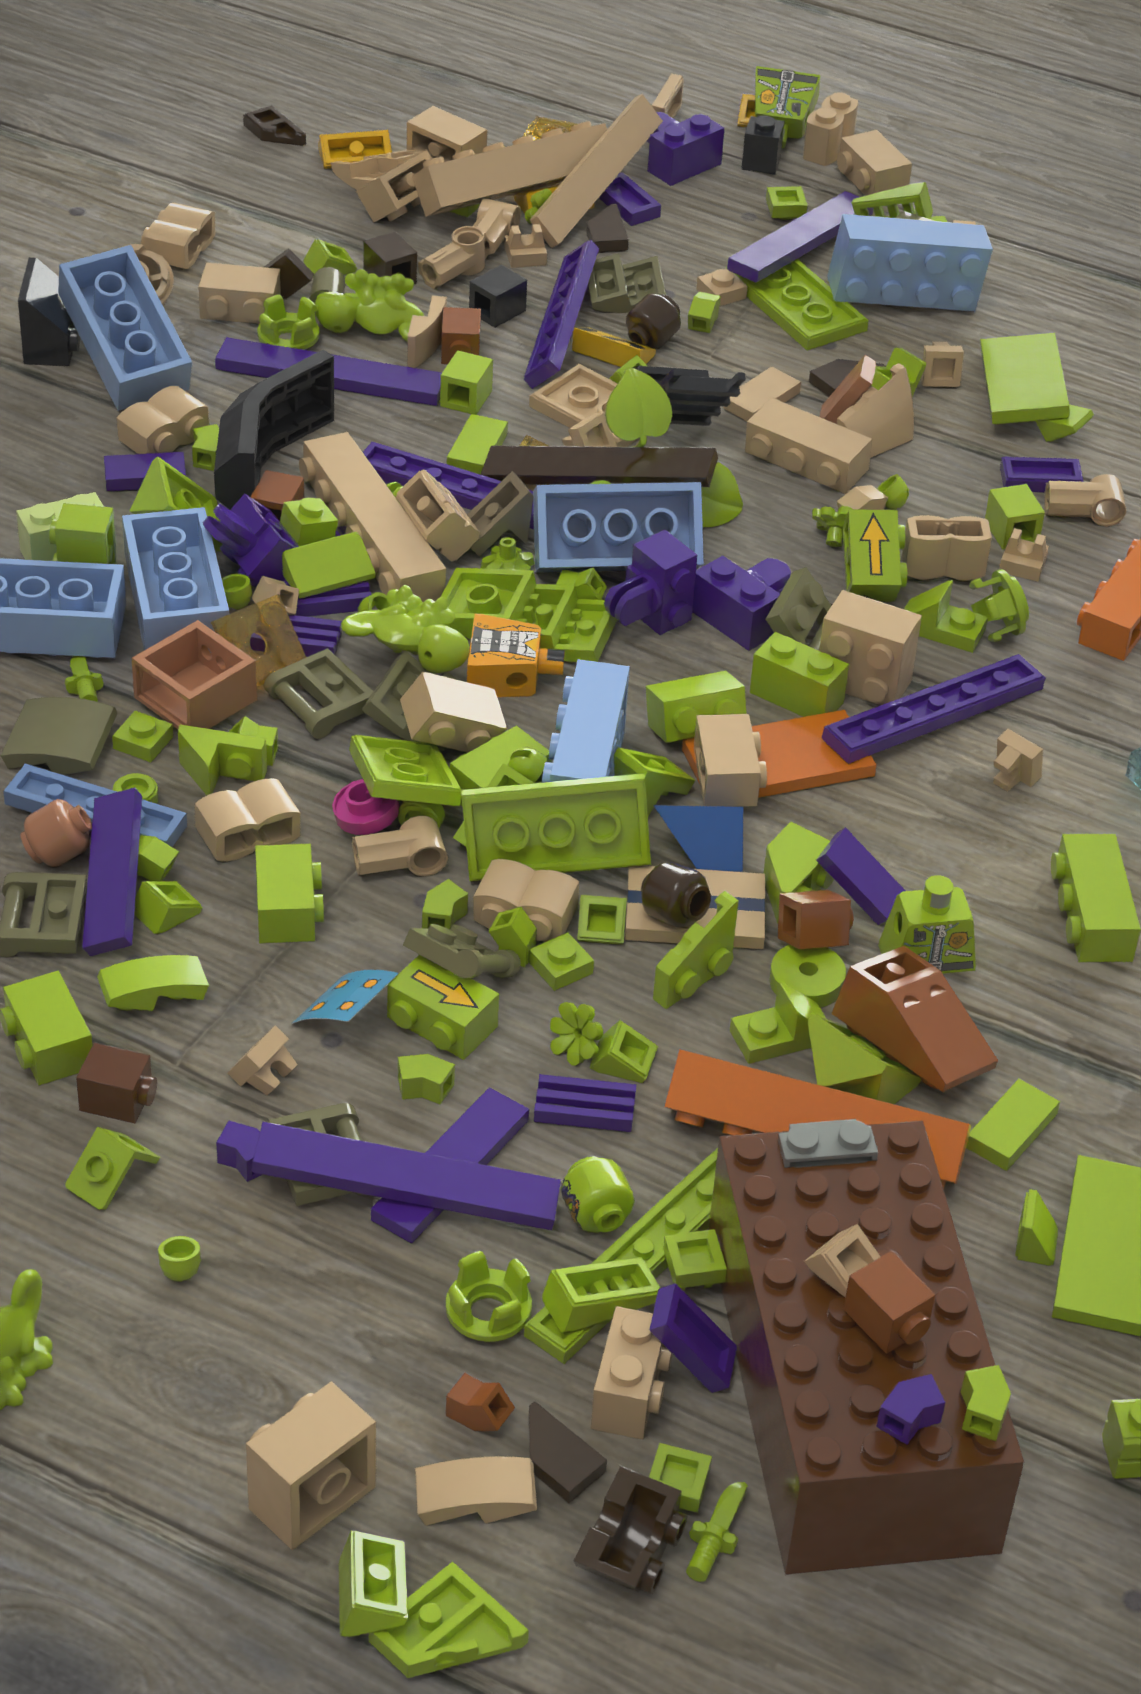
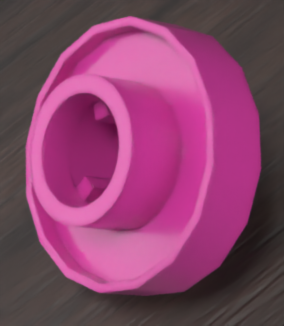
(360, 813)

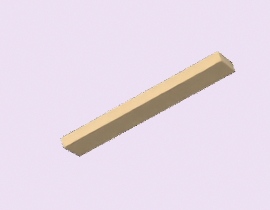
(596, 170)

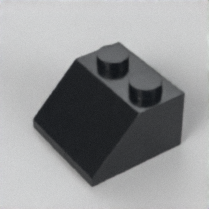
(45, 324)

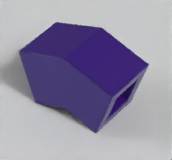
(237, 1148)
(911, 1407)

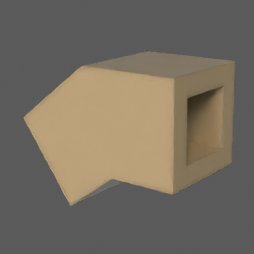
(863, 498)
(269, 587)

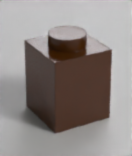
(115, 1083)

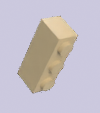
(808, 445)

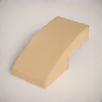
(425, 333)
(483, 1485)

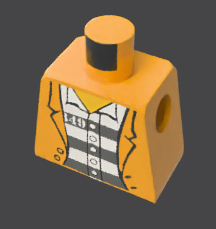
(509, 656)

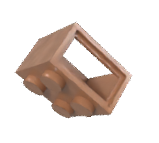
(191, 684)

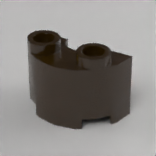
(633, 1532)

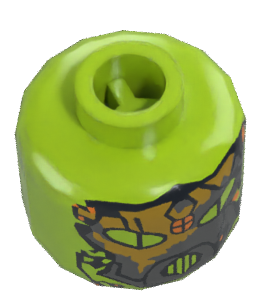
(597, 1194)

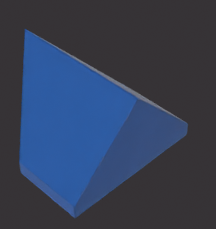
(708, 834)

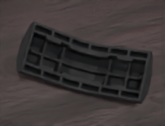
(270, 419)

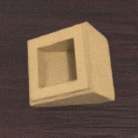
(842, 1257)

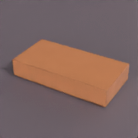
(849, 390)

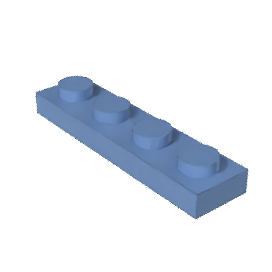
(38, 787)

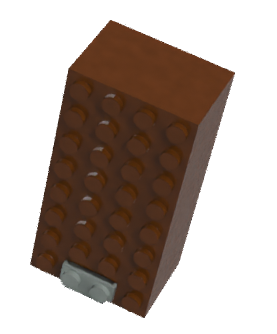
(818, 1381)

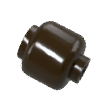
(653, 321)
(675, 894)

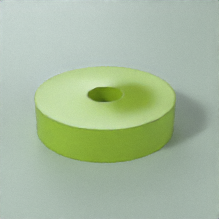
(810, 971)

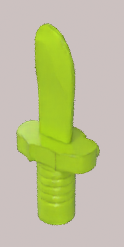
(83, 681)
(714, 1535)

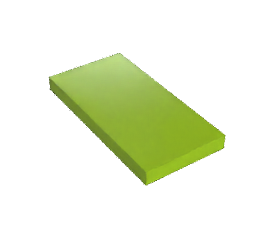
(805, 306)
(1024, 378)
(558, 825)
(1102, 1248)

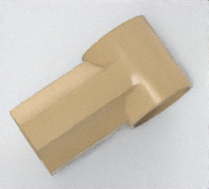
(495, 221)
(461, 256)
(1098, 499)
(413, 846)

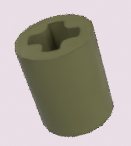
(327, 280)

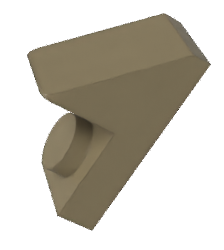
(502, 509)

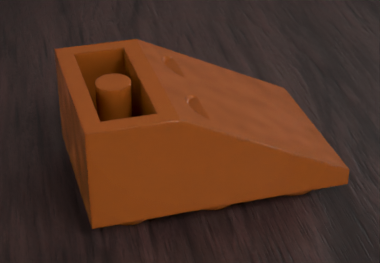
(914, 1018)

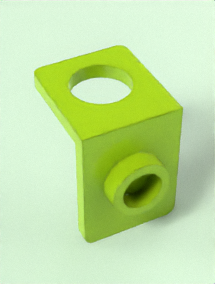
(105, 1166)

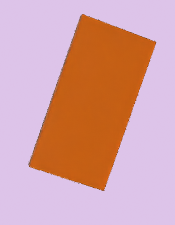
(799, 756)

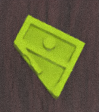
(698, 955)
(449, 1626)

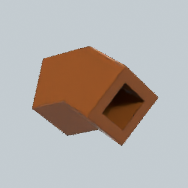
(478, 1404)

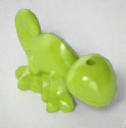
(375, 306)
(415, 628)
(19, 1349)

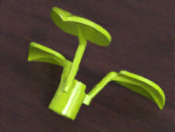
(643, 408)

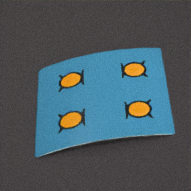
(348, 995)

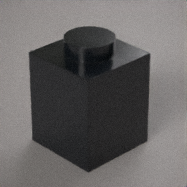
(762, 144)
(499, 295)

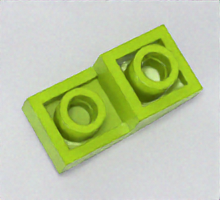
(142, 980)

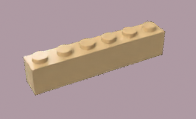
(502, 169)
(367, 506)

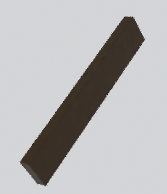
(589, 464)

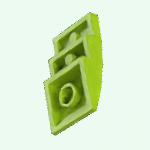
(565, 621)

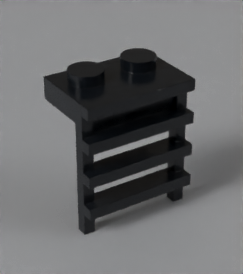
(694, 393)

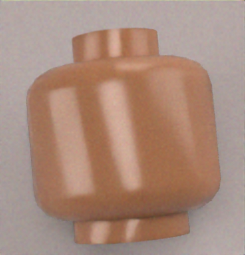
(56, 833)

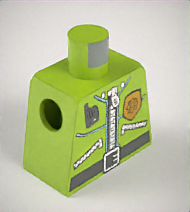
(786, 97)
(933, 925)

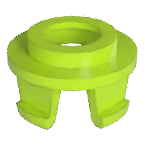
(278, 321)
(1005, 603)
(479, 1282)

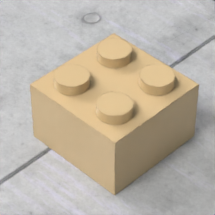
(876, 644)
(311, 1464)

